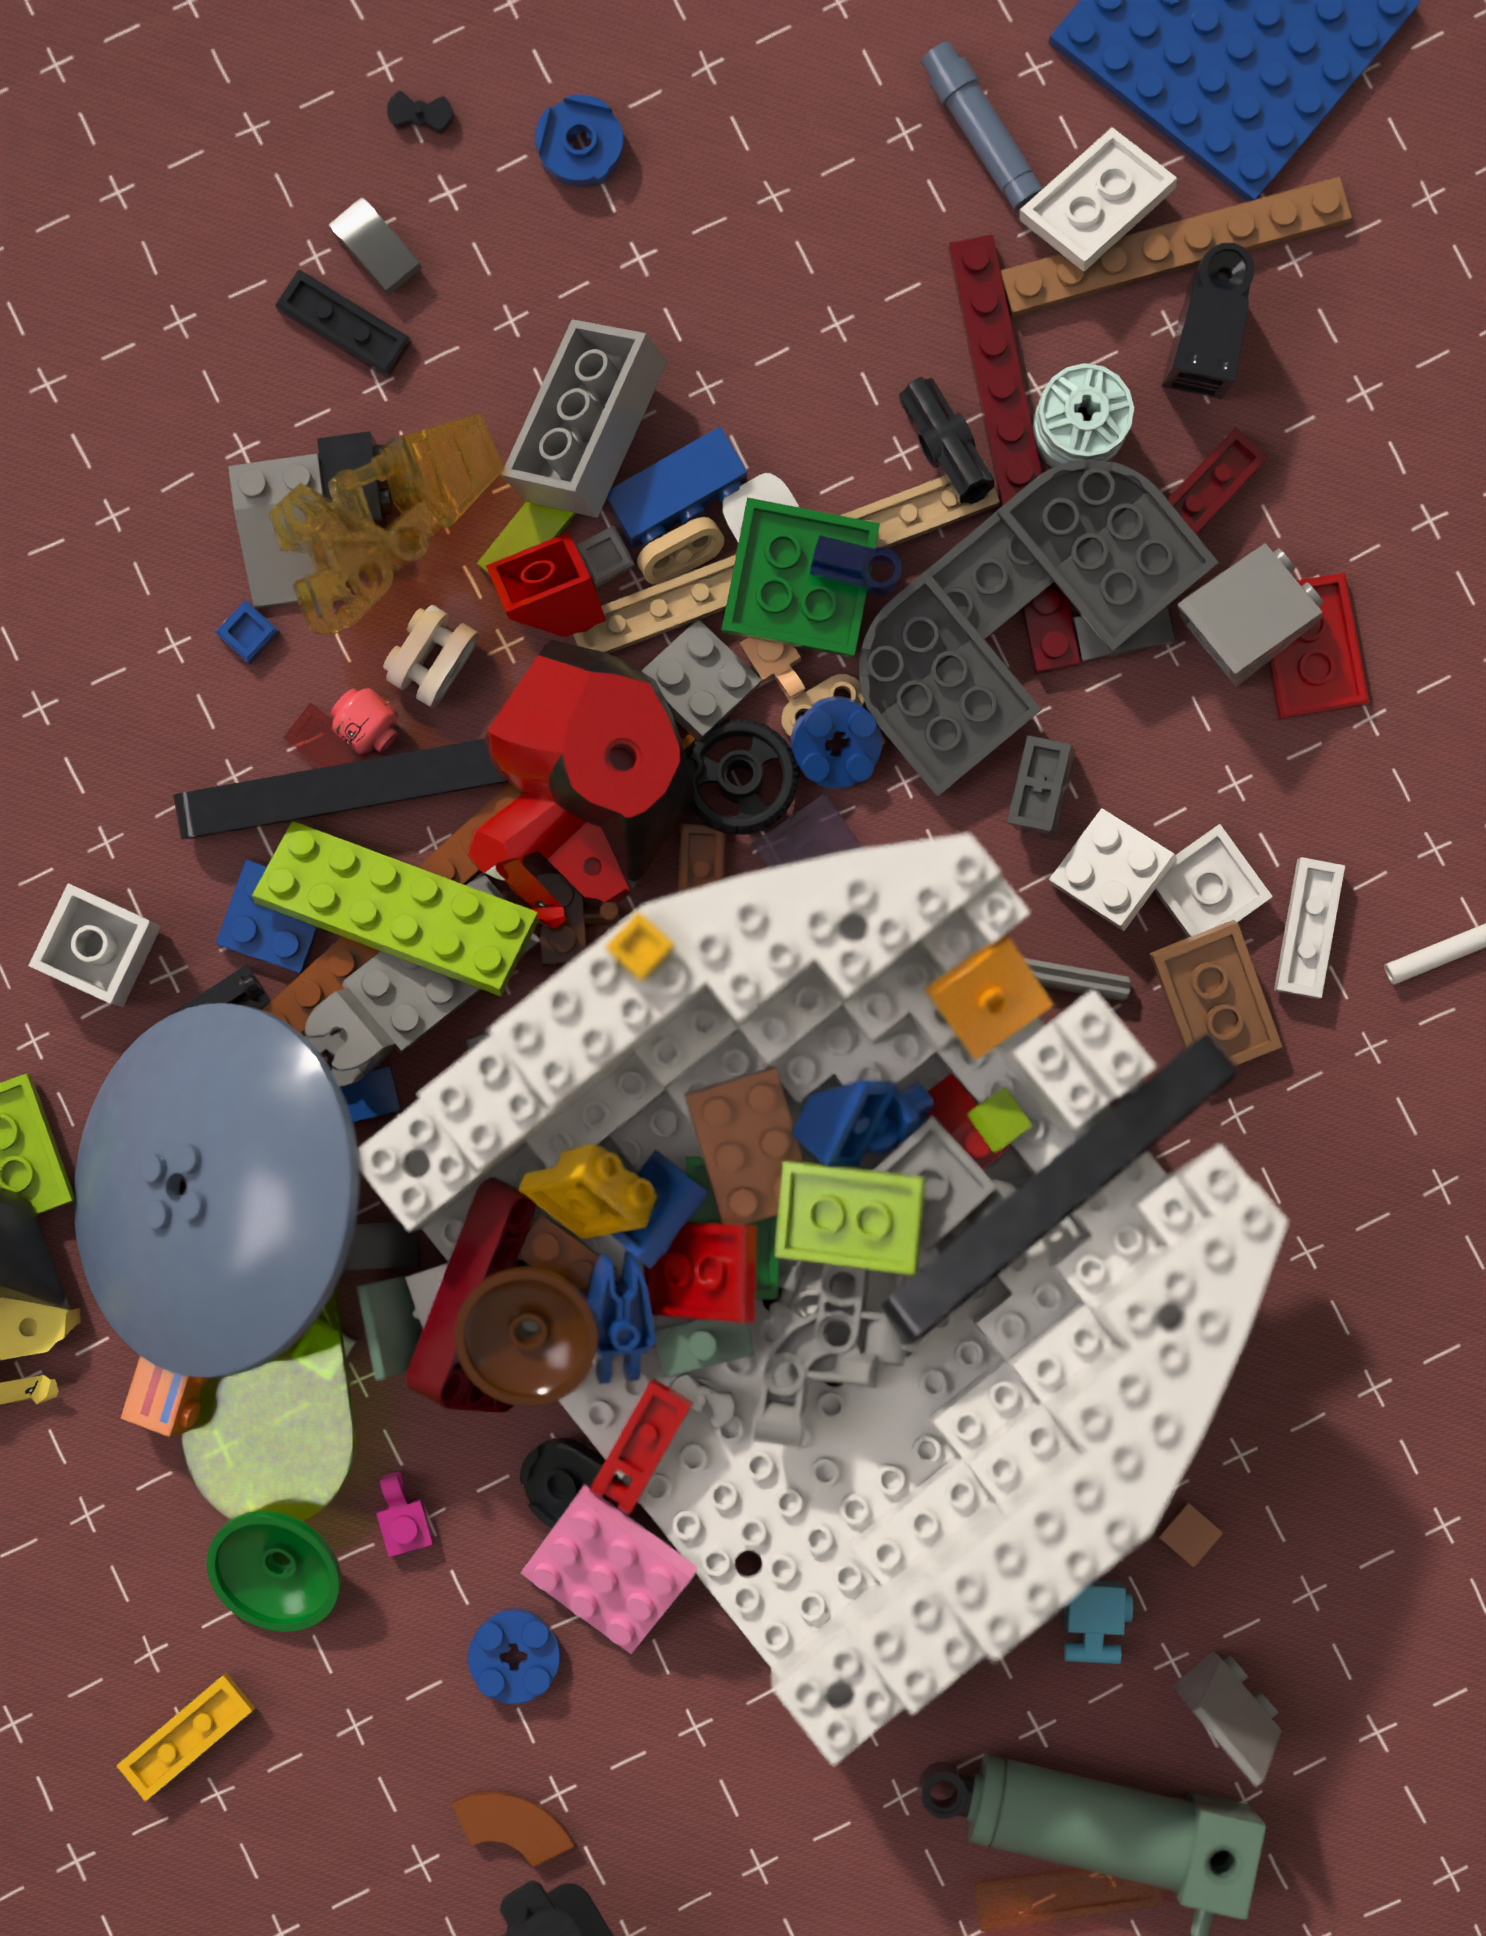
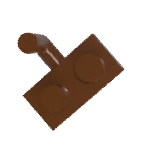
(569, 940)

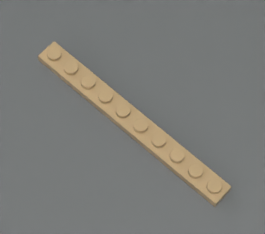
(707, 588)

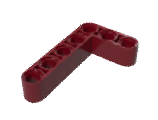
(485, 1246)

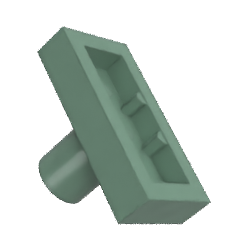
(701, 1345)

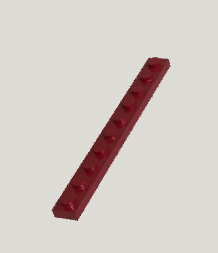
(1008, 427)

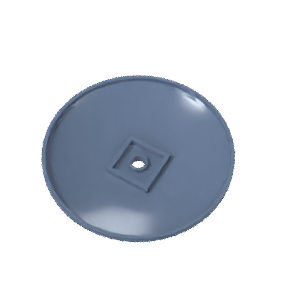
(268, 1198)

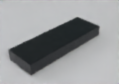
(343, 323)

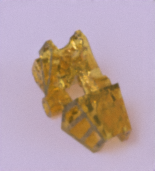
(431, 481)

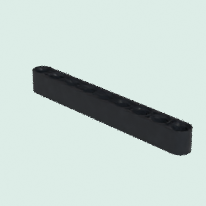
(335, 789)
(1060, 1188)

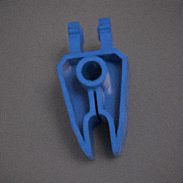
(621, 1316)

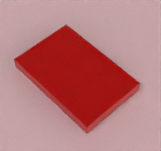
(1323, 665)
(706, 1274)

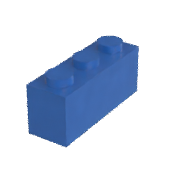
(677, 488)

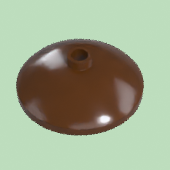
(520, 1363)

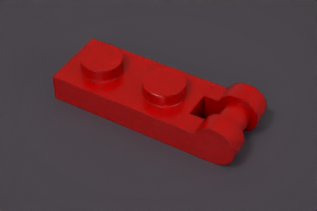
(642, 1445)

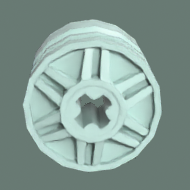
(1060, 430)

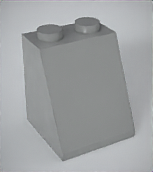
(1251, 612)

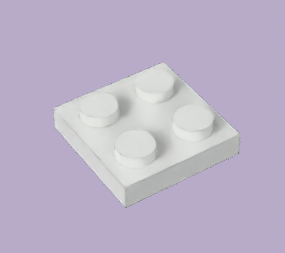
(1112, 869)
(1211, 884)

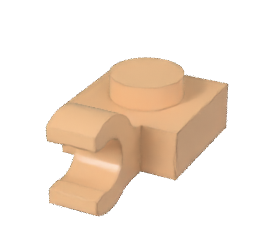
(774, 661)

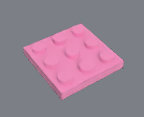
(608, 1570)

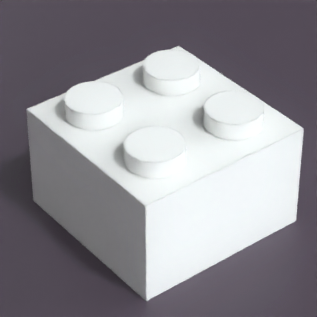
(95, 945)

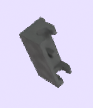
(1042, 786)

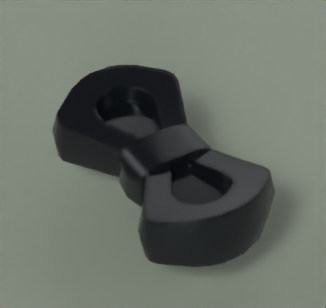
(405, 112)

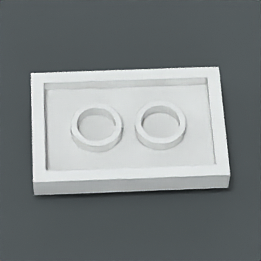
(1098, 199)

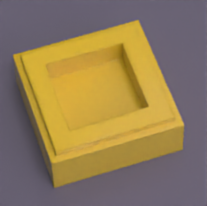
(640, 946)

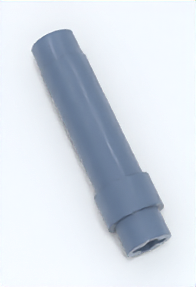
(959, 90)

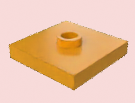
(989, 996)

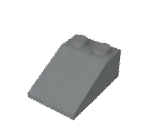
(255, 492)
(1231, 1713)

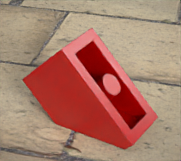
(951, 1111)

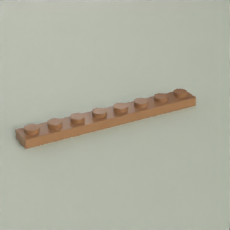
(1178, 246)

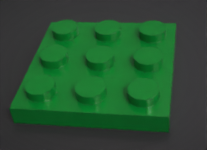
(772, 583)

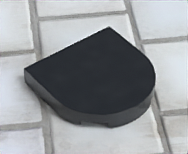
(556, 1474)

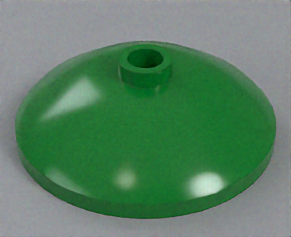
(273, 1571)

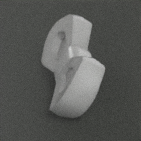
(717, 1406)

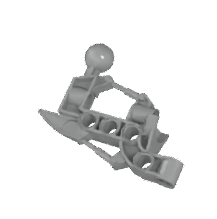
(805, 1341)

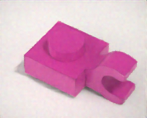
(403, 1522)

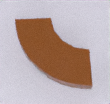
(512, 1821)

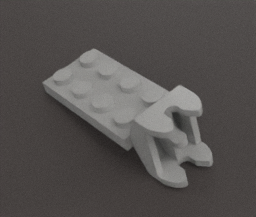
(387, 1008)

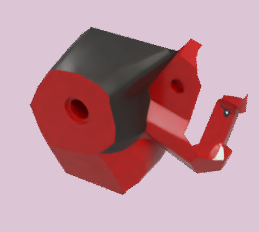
(595, 775)

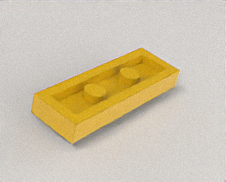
(185, 1736)

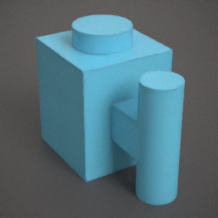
(1097, 1611)

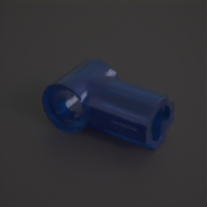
(850, 564)

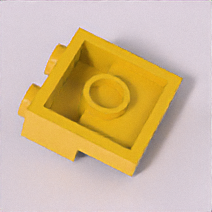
(591, 1193)

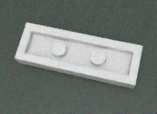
(1309, 928)

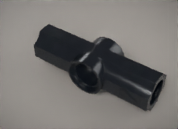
(946, 440)

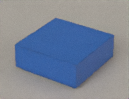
(247, 632)

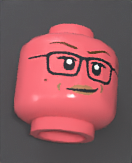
(364, 721)

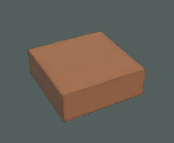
(1190, 1534)

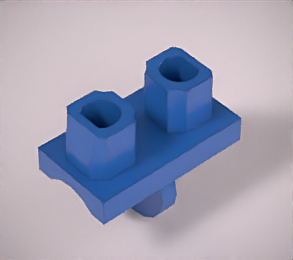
(901, 1118)

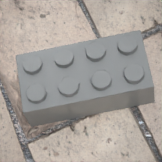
(584, 417)

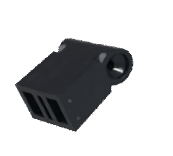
(1211, 324)

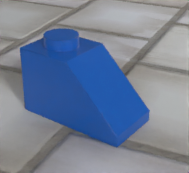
(843, 1121)

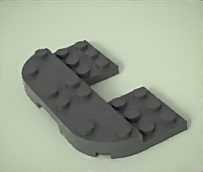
(1082, 525)

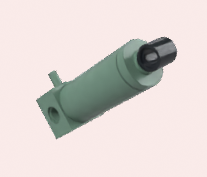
(1110, 1830)

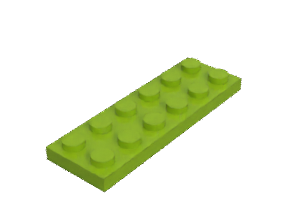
(396, 908)

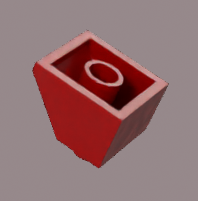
(548, 588)

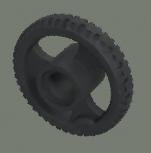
(766, 746)

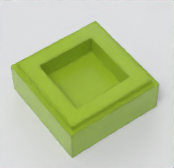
(999, 1119)

